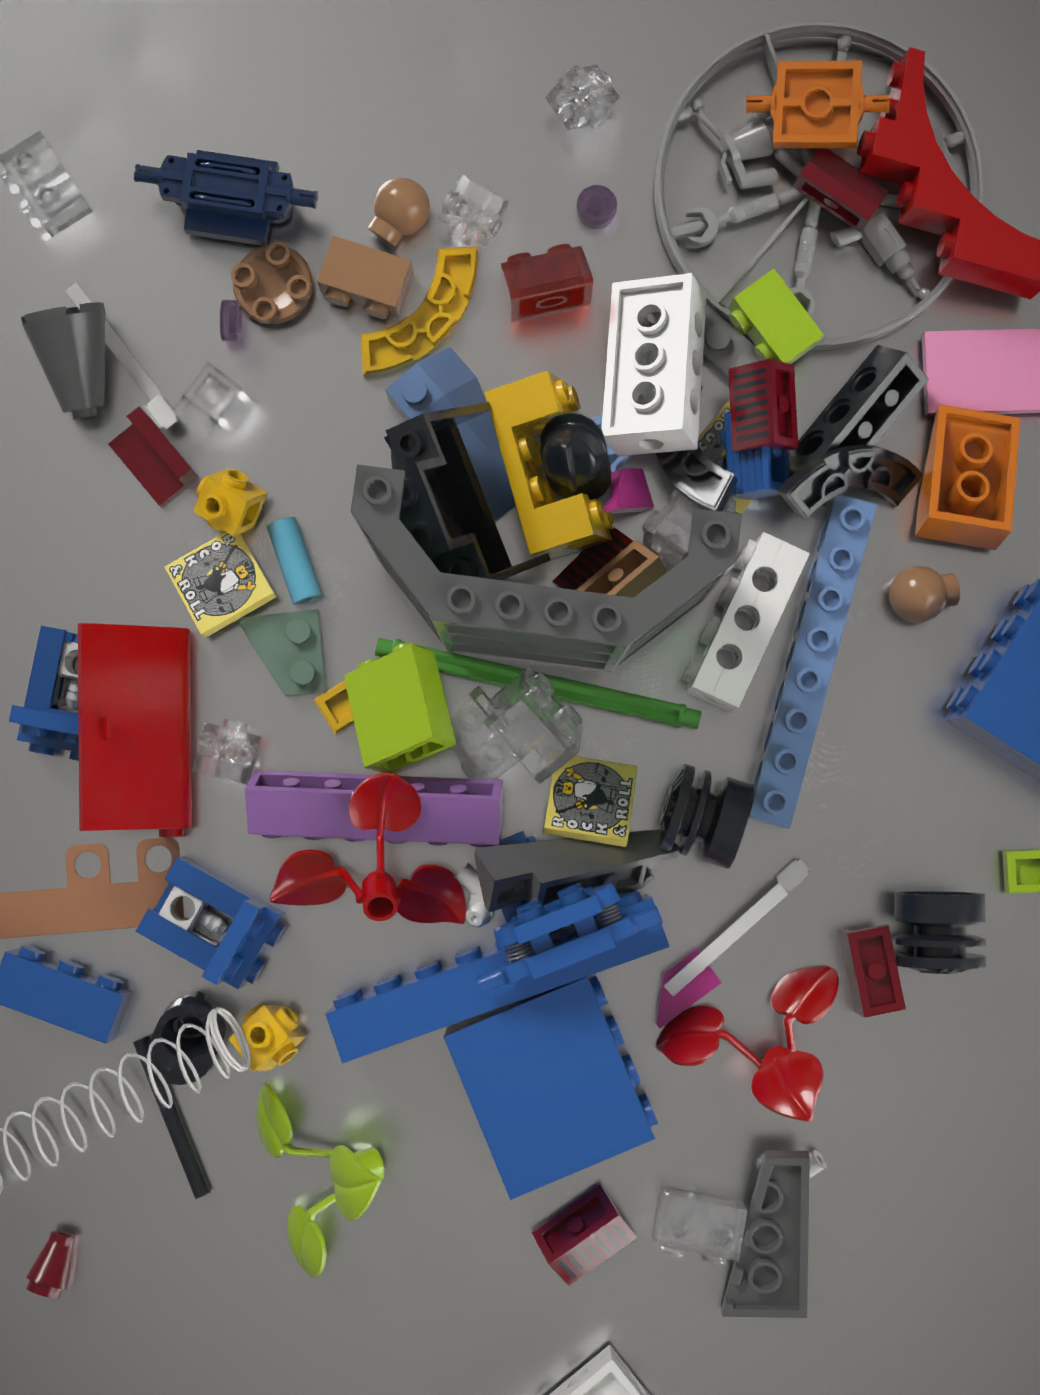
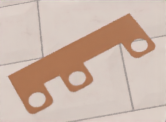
(88, 902)

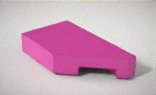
(629, 492)
(672, 1006)

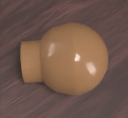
(399, 210)
(922, 593)

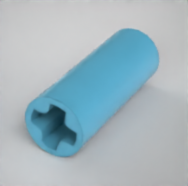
(294, 560)

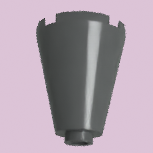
(71, 354)

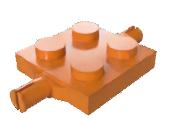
(817, 104)

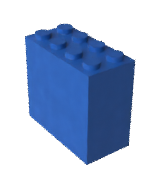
(1004, 694)
(550, 1085)

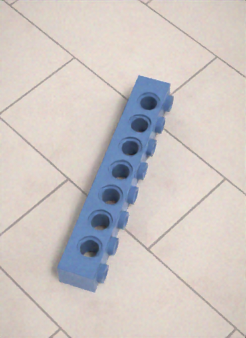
(810, 660)

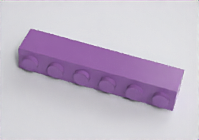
(318, 808)

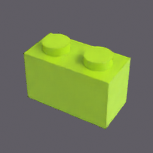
(774, 320)

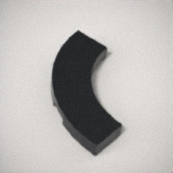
(849, 468)
(698, 478)

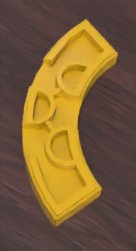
(431, 322)

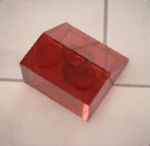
(546, 282)

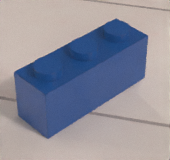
(62, 994)

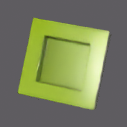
(1021, 871)

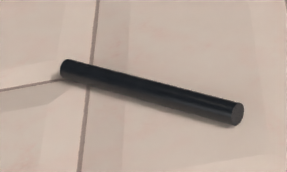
(176, 1130)

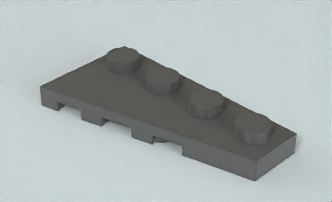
(775, 1243)

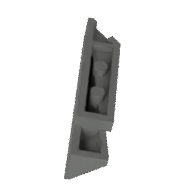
(546, 867)

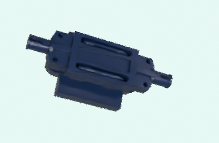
(227, 194)

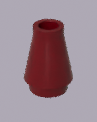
(52, 1267)

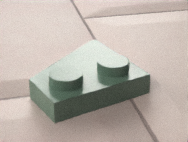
(290, 649)

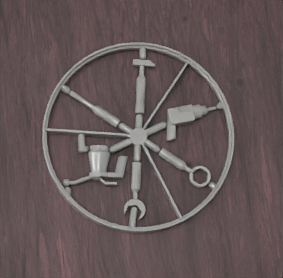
(757, 141)

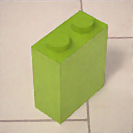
(399, 708)

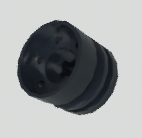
(706, 816)
(940, 930)

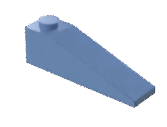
(448, 383)

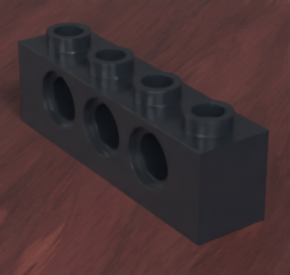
(862, 406)

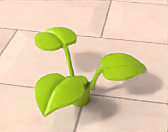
(353, 1175)

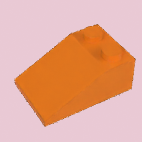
(969, 478)

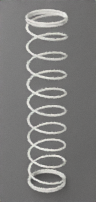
(217, 1042)

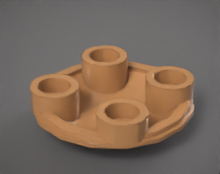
(272, 283)

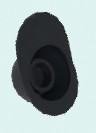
(575, 456)
(192, 1042)

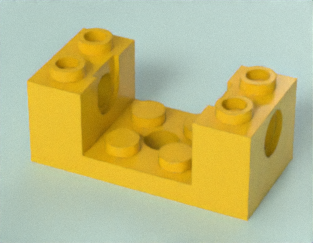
(518, 416)

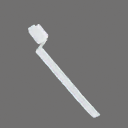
(158, 406)
(787, 879)

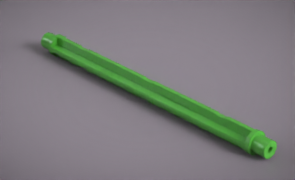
(564, 688)

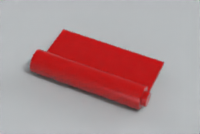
(134, 728)

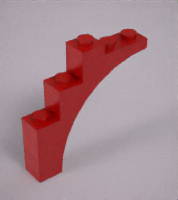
(933, 199)

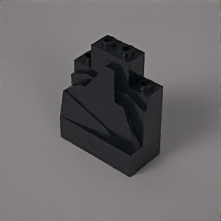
(444, 498)

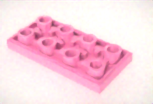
(982, 370)

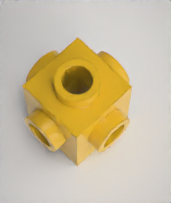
(229, 501)
(271, 1036)

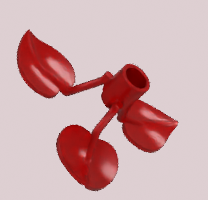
(378, 804)
(785, 1077)

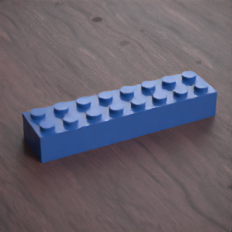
(451, 992)

